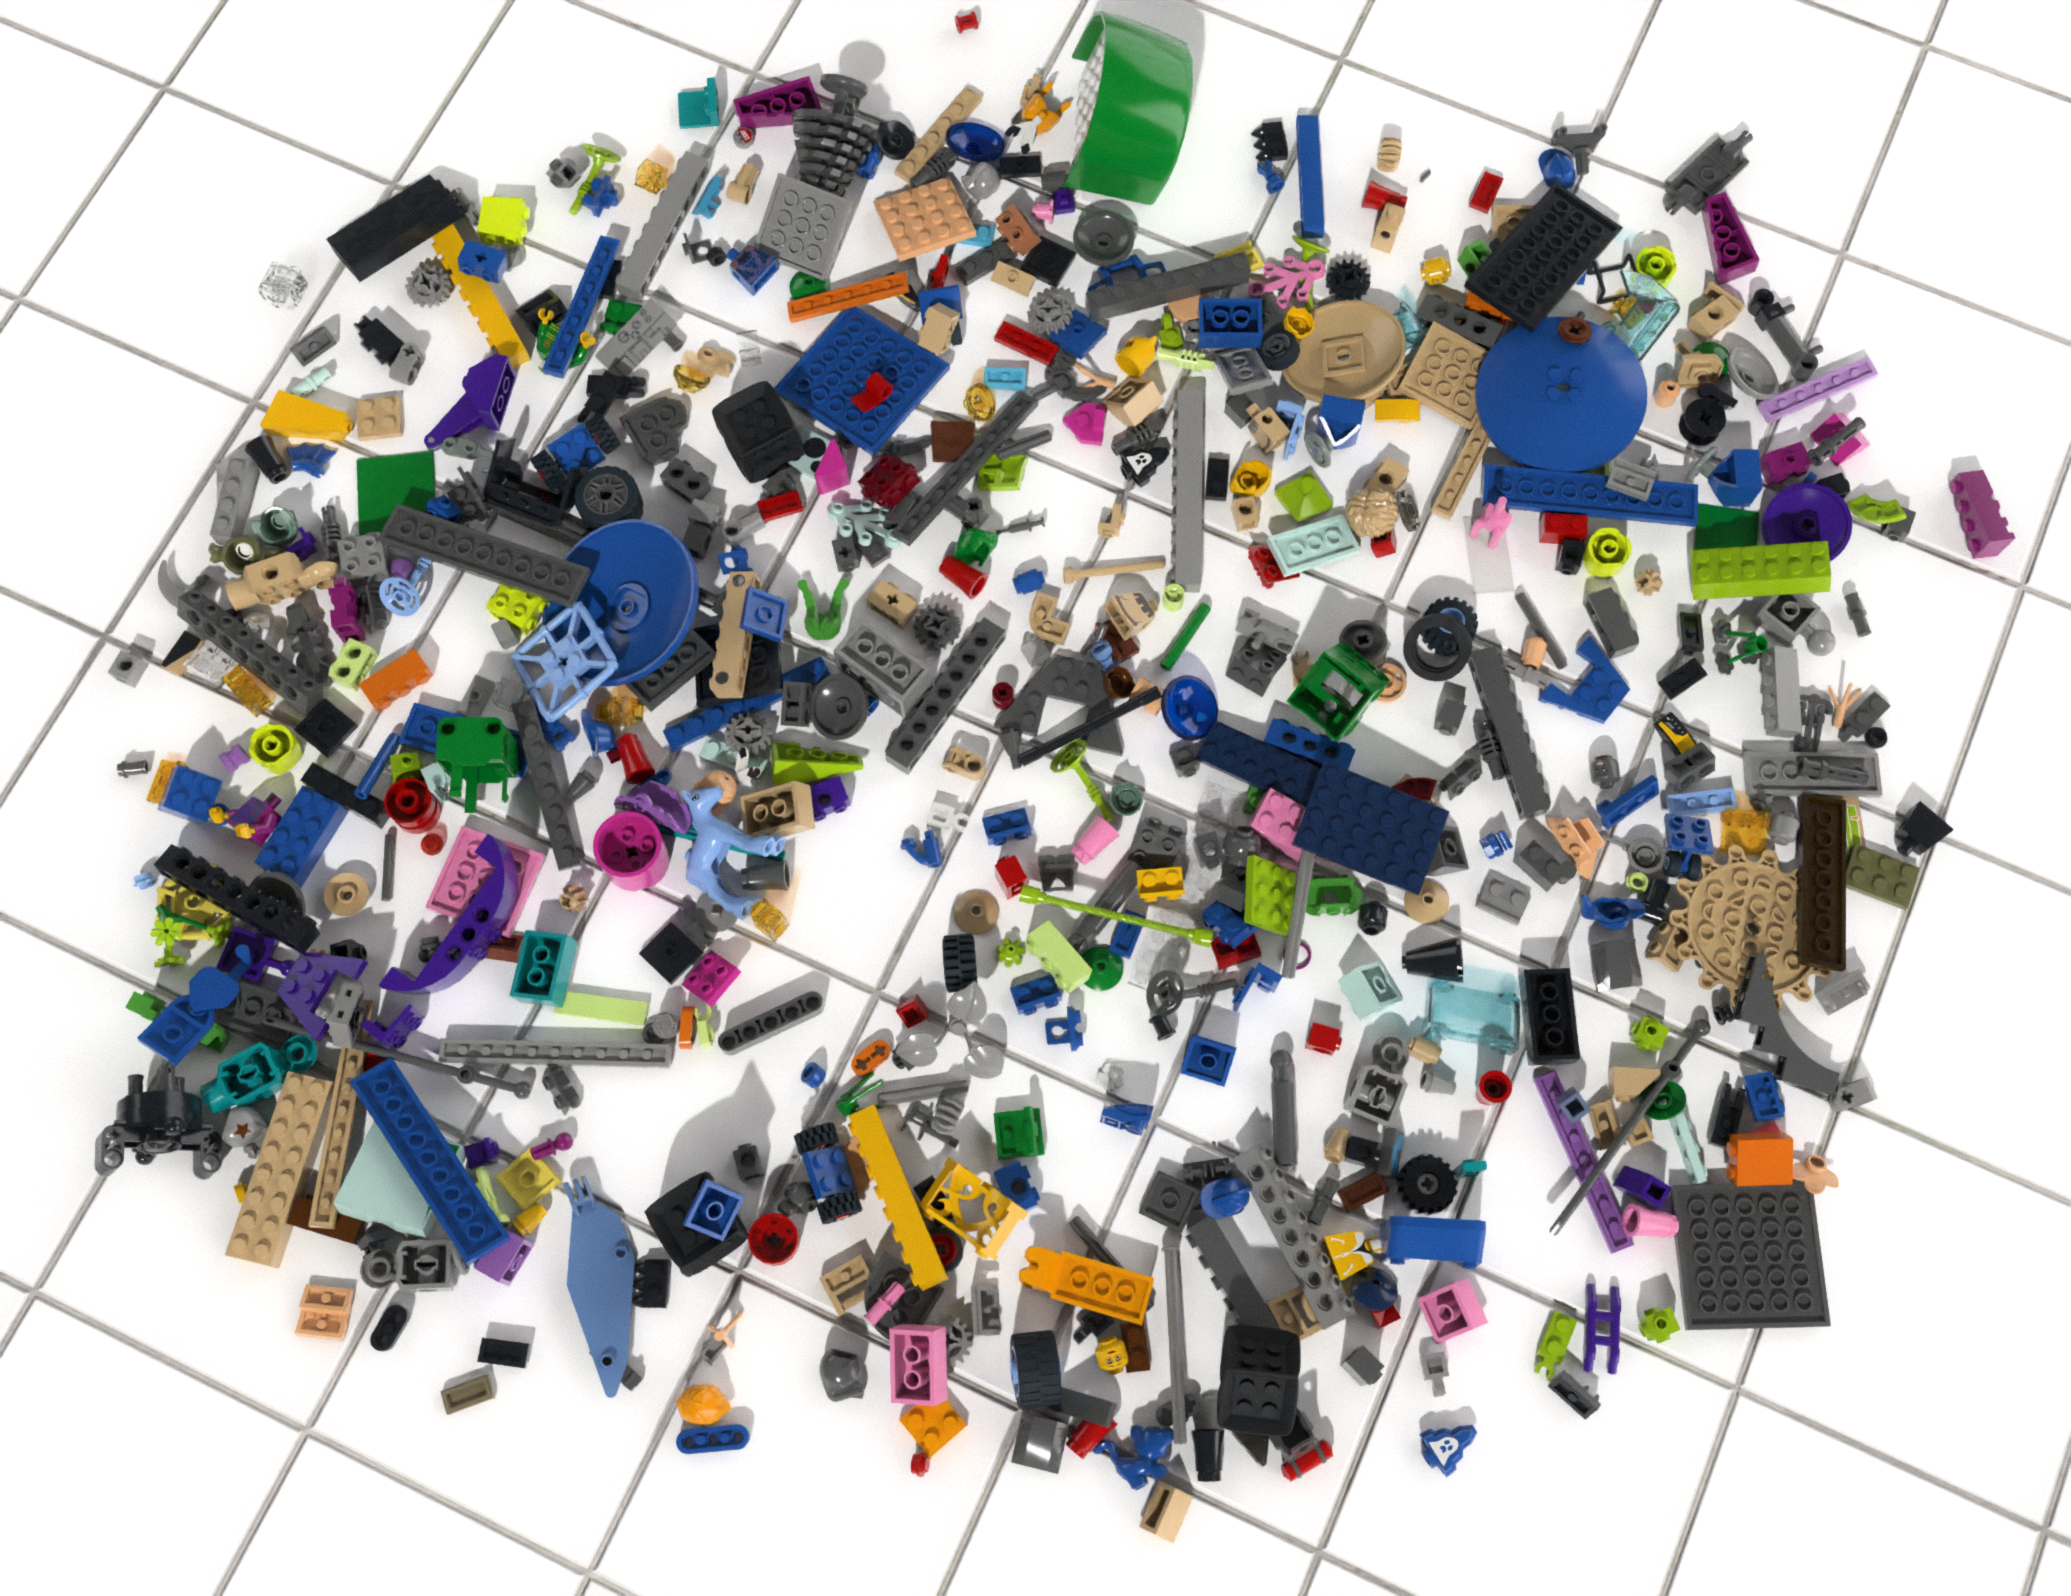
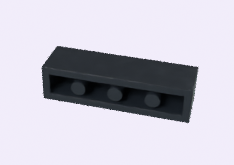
(342, 792)

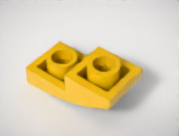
(1397, 410)

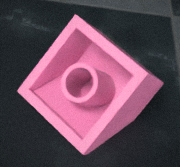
(1452, 1310)

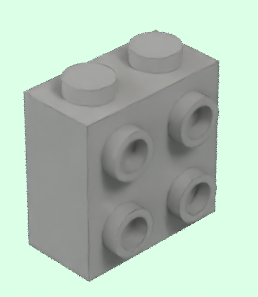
(364, 559)

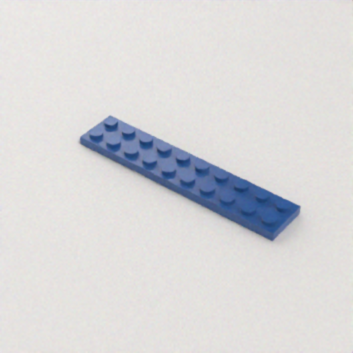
(1586, 495)
(430, 1161)

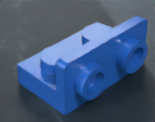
(1006, 827)
(1036, 994)
(1763, 1097)

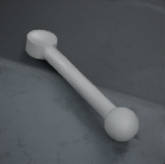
(1624, 845)

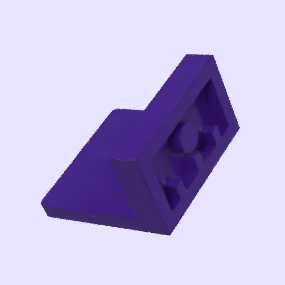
(396, 1034)

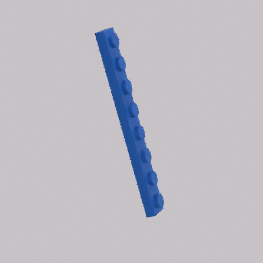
(581, 307)
(720, 715)

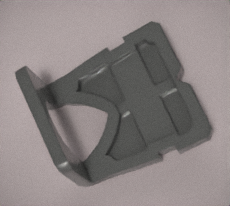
(1056, 867)

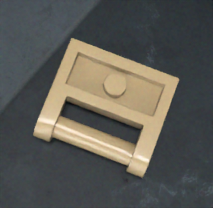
(843, 1279)
(1288, 1317)

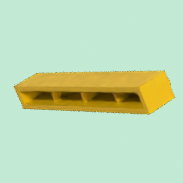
(481, 300)
(898, 1198)

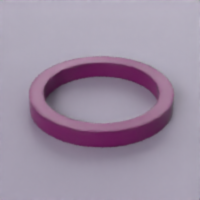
(1309, 956)

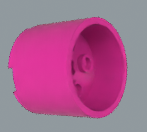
(627, 835)

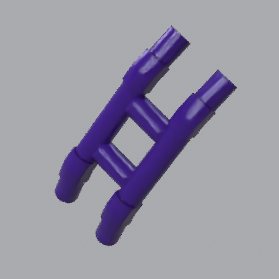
(1593, 1339)

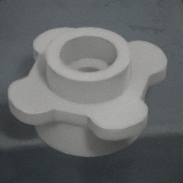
(1188, 327)

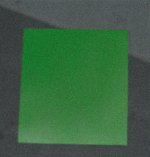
(1725, 527)

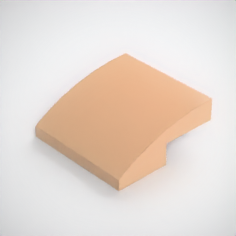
(324, 1312)

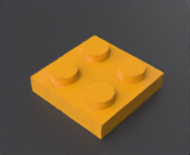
(933, 1426)

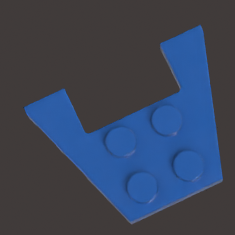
(1597, 693)

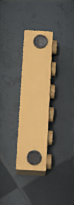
(733, 643)

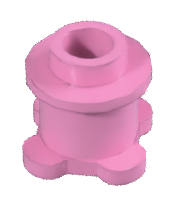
(1043, 211)

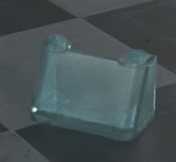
(1472, 1016)

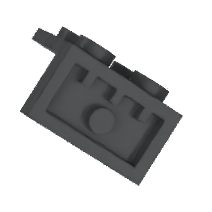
(469, 499)

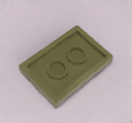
(1880, 876)

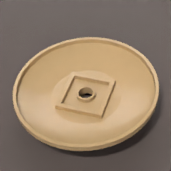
(1351, 329)

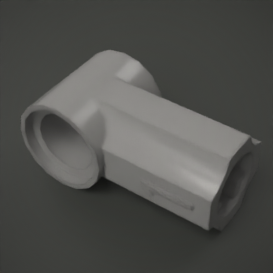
(743, 526)

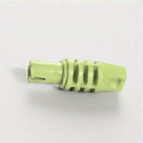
(1186, 359)

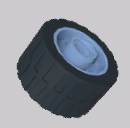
(1035, 1369)

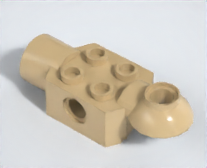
(278, 579)

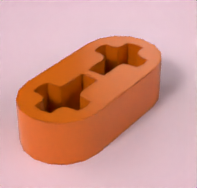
(687, 1027)
(867, 1054)

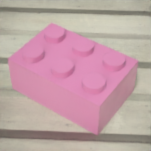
(1277, 822)
(918, 1364)

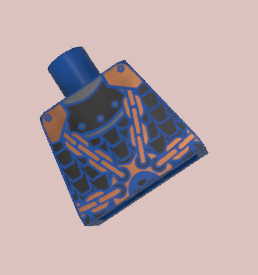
(752, 267)

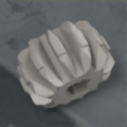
(947, 1115)

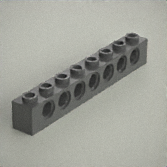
(250, 651)
(907, 759)

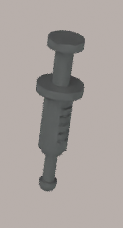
(1022, 526)

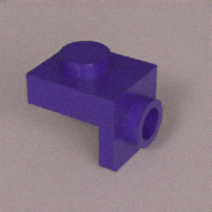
(303, 547)

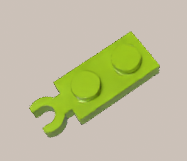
(1555, 1342)

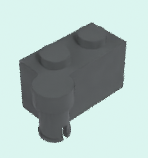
(1544, 867)

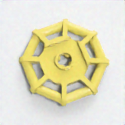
(181, 905)

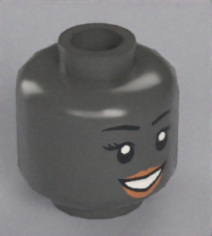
(1604, 771)

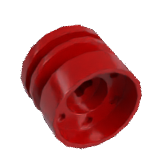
(764, 1229)

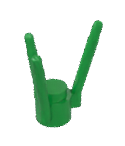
(848, 1102)

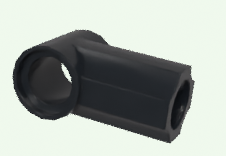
(1655, 900)

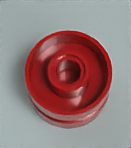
(412, 806)

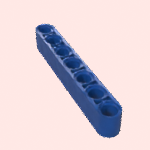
(1309, 176)

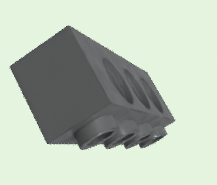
(1454, 311)

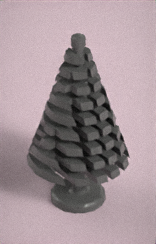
(831, 142)

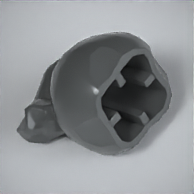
(841, 1374)

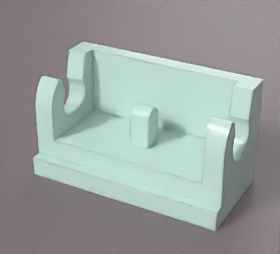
(436, 780)

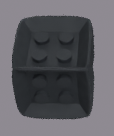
(758, 431)
(685, 1246)
(1259, 1380)

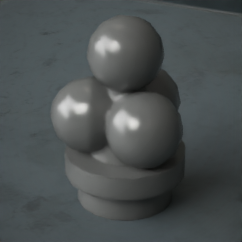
(428, 948)

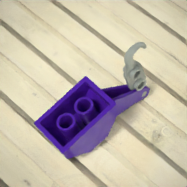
(485, 402)

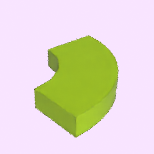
(1876, 511)

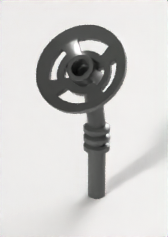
(1176, 996)

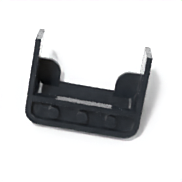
(508, 491)

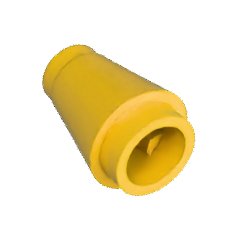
(529, 1219)

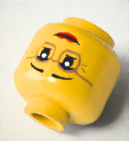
(1111, 1355)

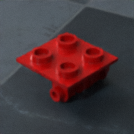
(1267, 567)

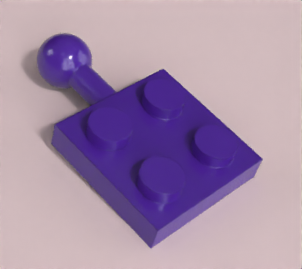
(261, 951)

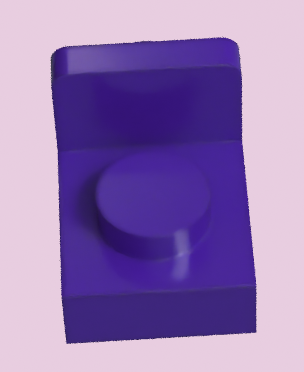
(482, 1153)

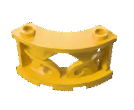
(1006, 1208)

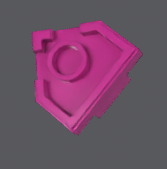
(1087, 423)

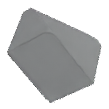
(504, 634)
(1035, 652)

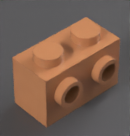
(1017, 229)

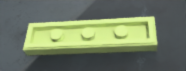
(604, 1008)

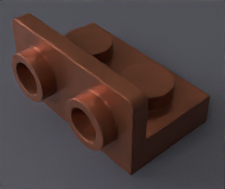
(1121, 649)

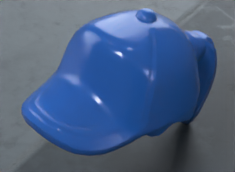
(1612, 913)

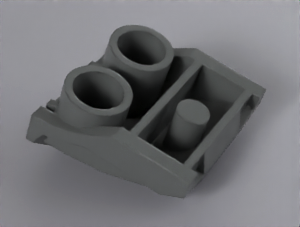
(1615, 964)
(1040, 1443)

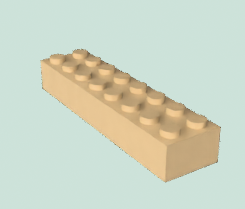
(282, 1170)

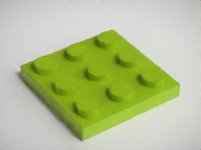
(1269, 895)

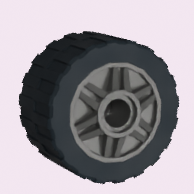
(607, 497)

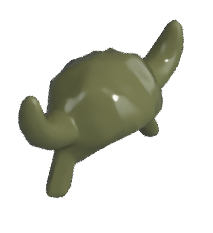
(240, 552)

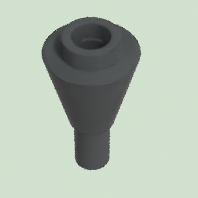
(1010, 742)

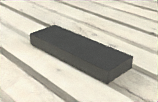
(1085, 1407)

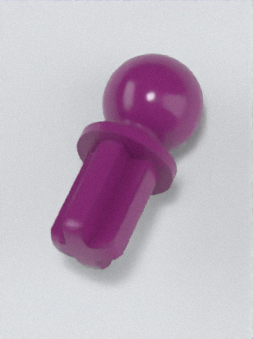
(562, 1142)

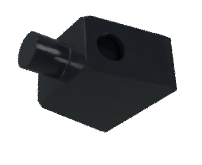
(1920, 830)

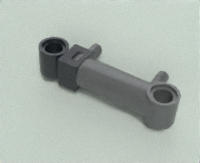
(1771, 318)

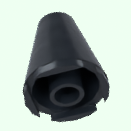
(1436, 960)

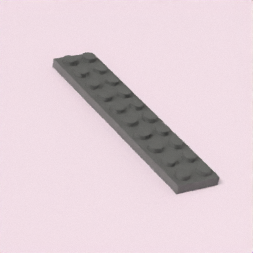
(484, 555)

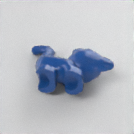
(1150, 1445)

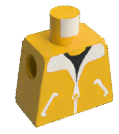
(1350, 1252)

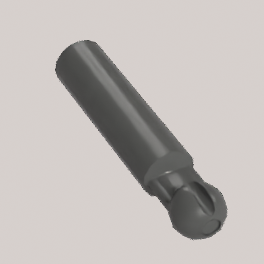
(1111, 899)
(1283, 1111)

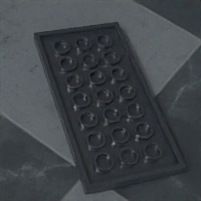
(1543, 257)

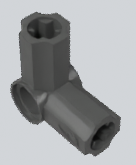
(968, 511)

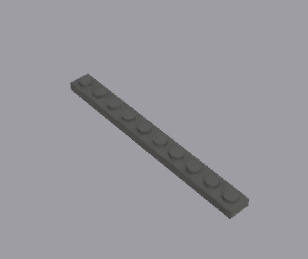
(964, 468)

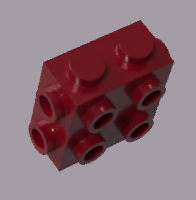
(888, 481)

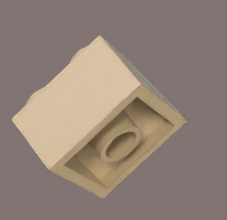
(1133, 400)

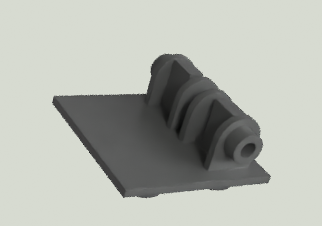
(1203, 1172)

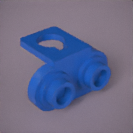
(739, 557)
(1073, 1037)

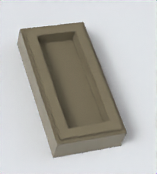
(467, 1394)

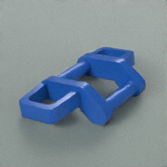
(1133, 261)

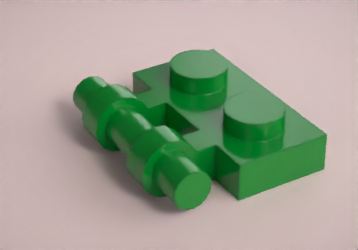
(618, 312)

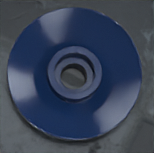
(1368, 1294)

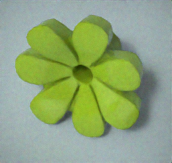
(1010, 956)

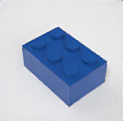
(1229, 323)

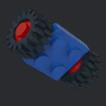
(576, 449)
(828, 1172)

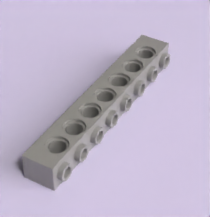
(1291, 1246)

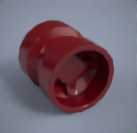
(1002, 700)

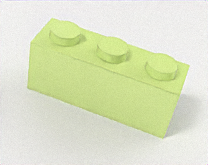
(1058, 957)

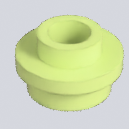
(1643, 880)

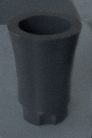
(265, 455)
(1208, 1453)

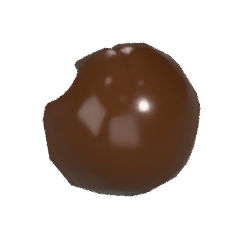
(1118, 683)

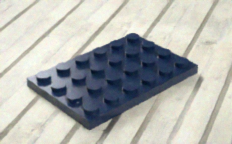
(1370, 828)

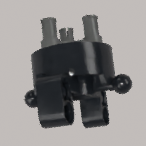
(159, 1124)

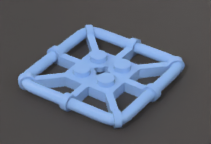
(552, 660)

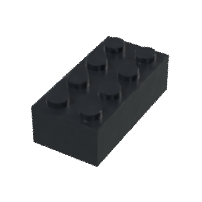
(1549, 1016)

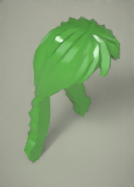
(819, 625)

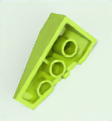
(807, 765)

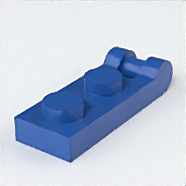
(554, 729)

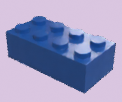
(302, 835)

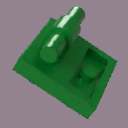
(1019, 1133)

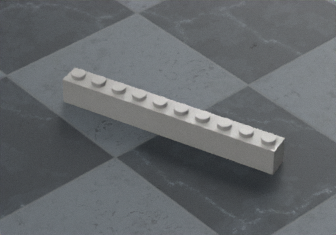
(1188, 490)

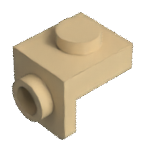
(1111, 529)

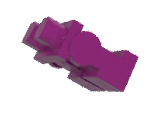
(346, 611)

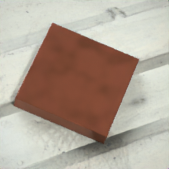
(950, 440)

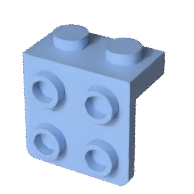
(1293, 419)

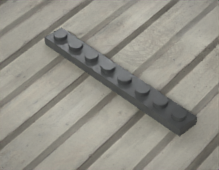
(546, 785)

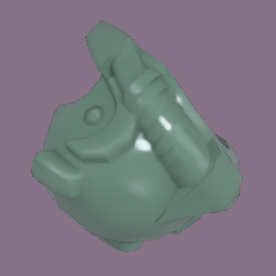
(276, 526)

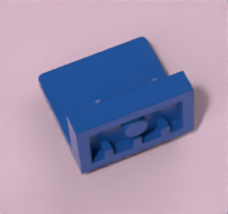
(1263, 976)

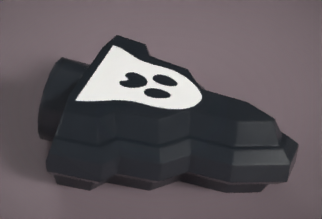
(1142, 464)

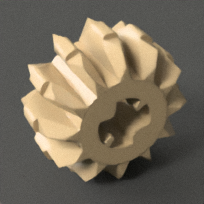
(1389, 154)

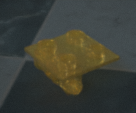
(1745, 829)

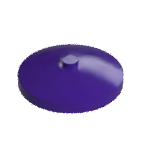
(1808, 515)

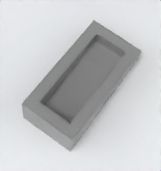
(713, 1350)

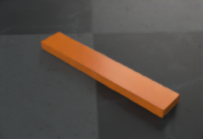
(848, 297)

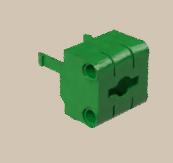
(477, 751)

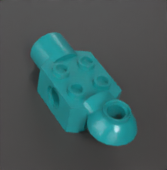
(256, 1073)

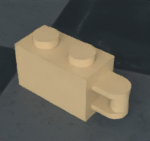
(938, 328)

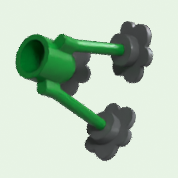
(1748, 653)

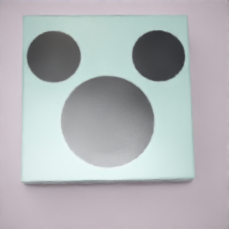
(814, 450)

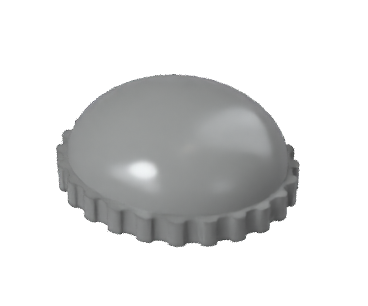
(1646, 855)

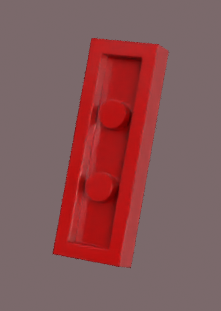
(1026, 343)

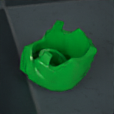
(975, 545)

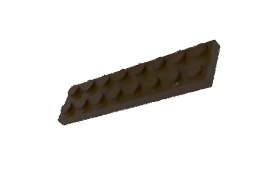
(1822, 883)

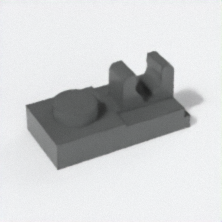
(313, 346)

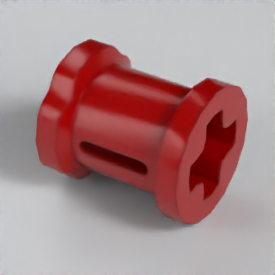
(966, 22)

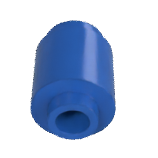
(1028, 581)

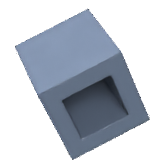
(1572, 1104)

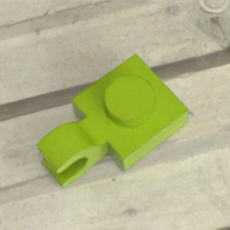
(1169, 336)

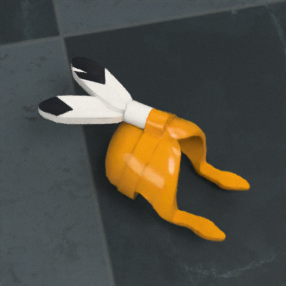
(1036, 119)

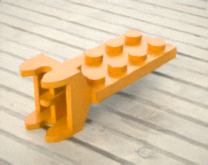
(1088, 1284)

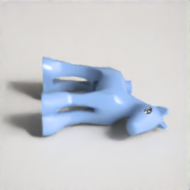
(712, 846)

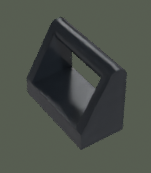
(532, 320)

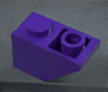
(1642, 1187)

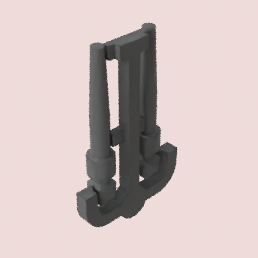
(1813, 700)

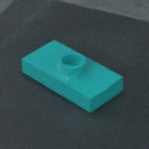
(1470, 1168)

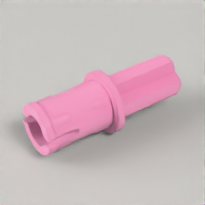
(884, 1303)

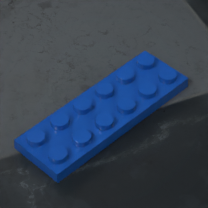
(421, 733)

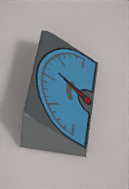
(1390, 1153)

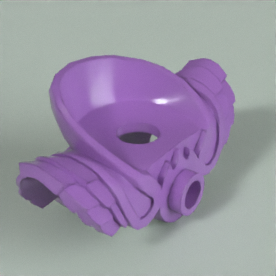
(657, 803)

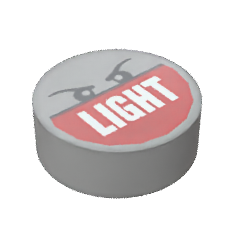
(743, 137)

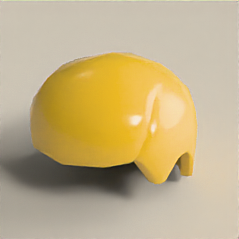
(1298, 322)

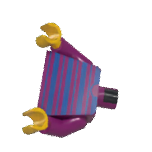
(252, 820)

